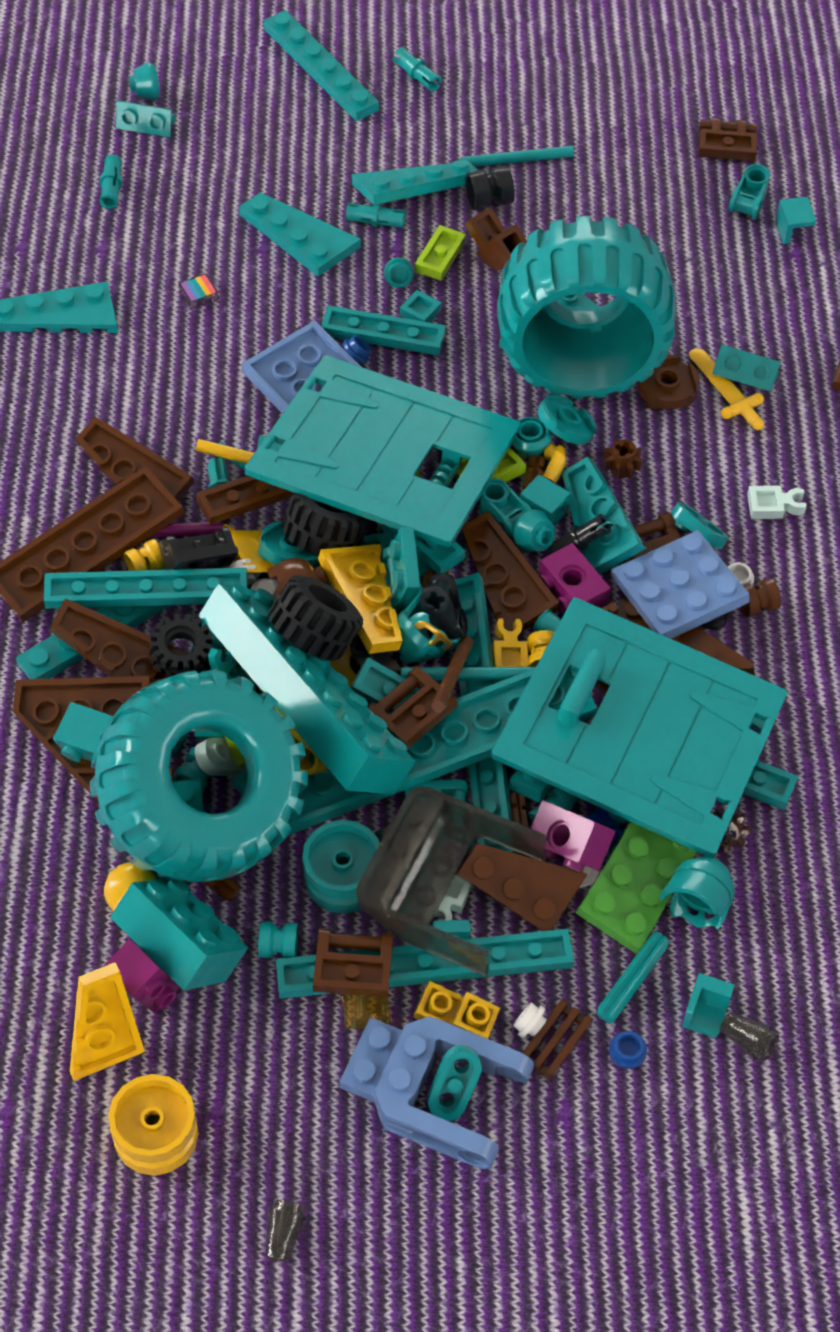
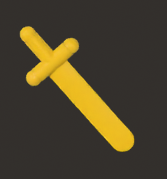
(738, 402)

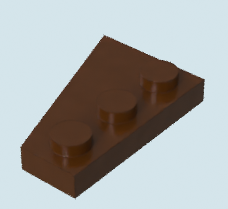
(522, 884)

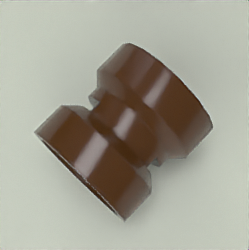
(762, 597)

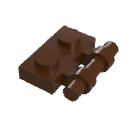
(728, 139)

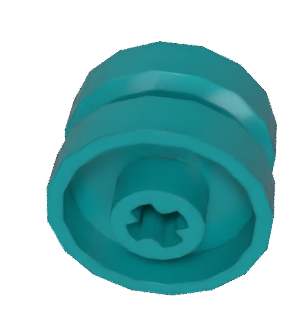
(335, 863)

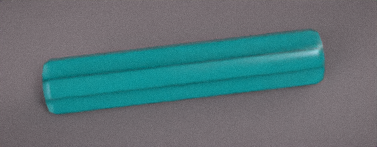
(632, 977)

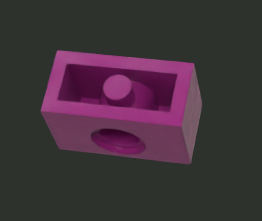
(571, 576)
(573, 837)
(143, 977)

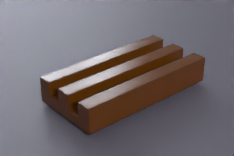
(572, 1015)

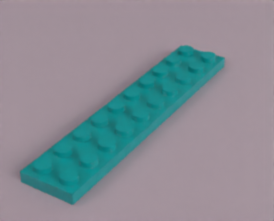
(454, 743)

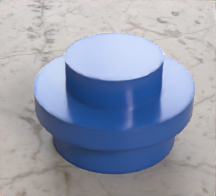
(357, 348)
(628, 1050)

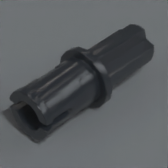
(582, 535)

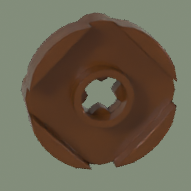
(674, 395)

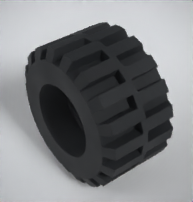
(321, 526)
(315, 617)

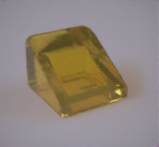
(360, 1008)

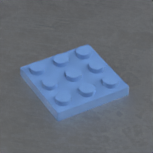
(288, 363)
(680, 585)

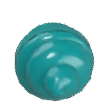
(398, 272)

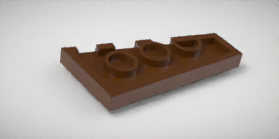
(122, 456)
(508, 578)
(106, 642)

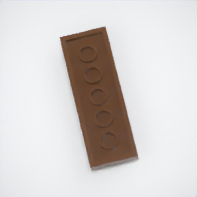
(88, 539)

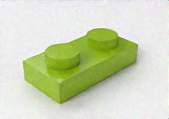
(440, 253)

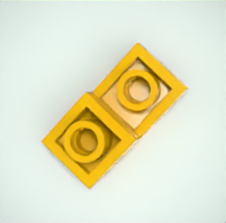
(461, 1011)

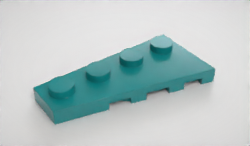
(404, 183)
(72, 308)
(590, 497)

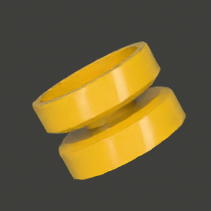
(153, 1124)

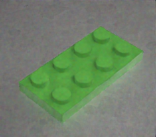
(629, 886)

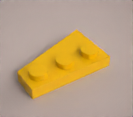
(102, 1024)

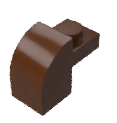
(493, 239)

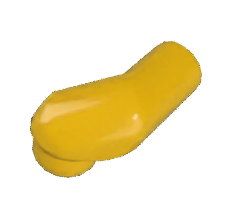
(557, 462)

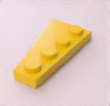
(361, 579)

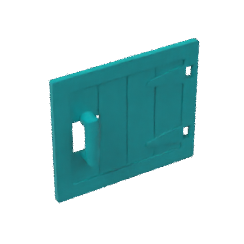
(368, 438)
(662, 738)

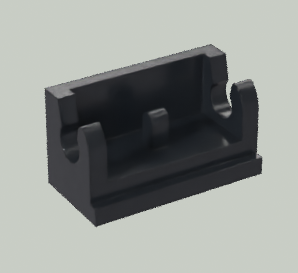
(199, 552)

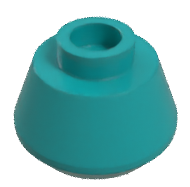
(145, 82)
(531, 437)
(534, 532)

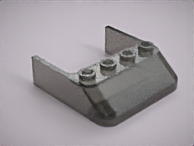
(420, 863)

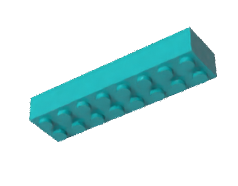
(315, 696)

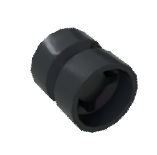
(489, 188)

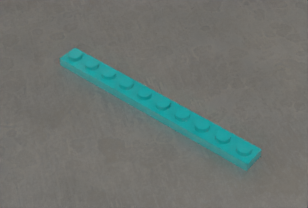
(487, 776)

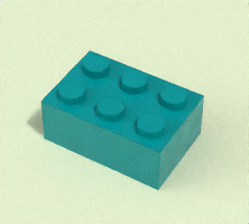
(179, 932)

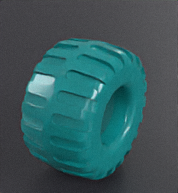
(586, 348)
(146, 809)

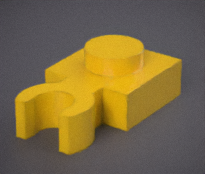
(508, 650)

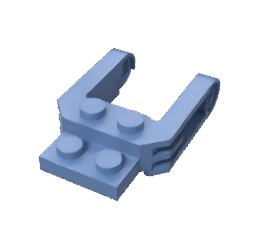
(393, 1067)

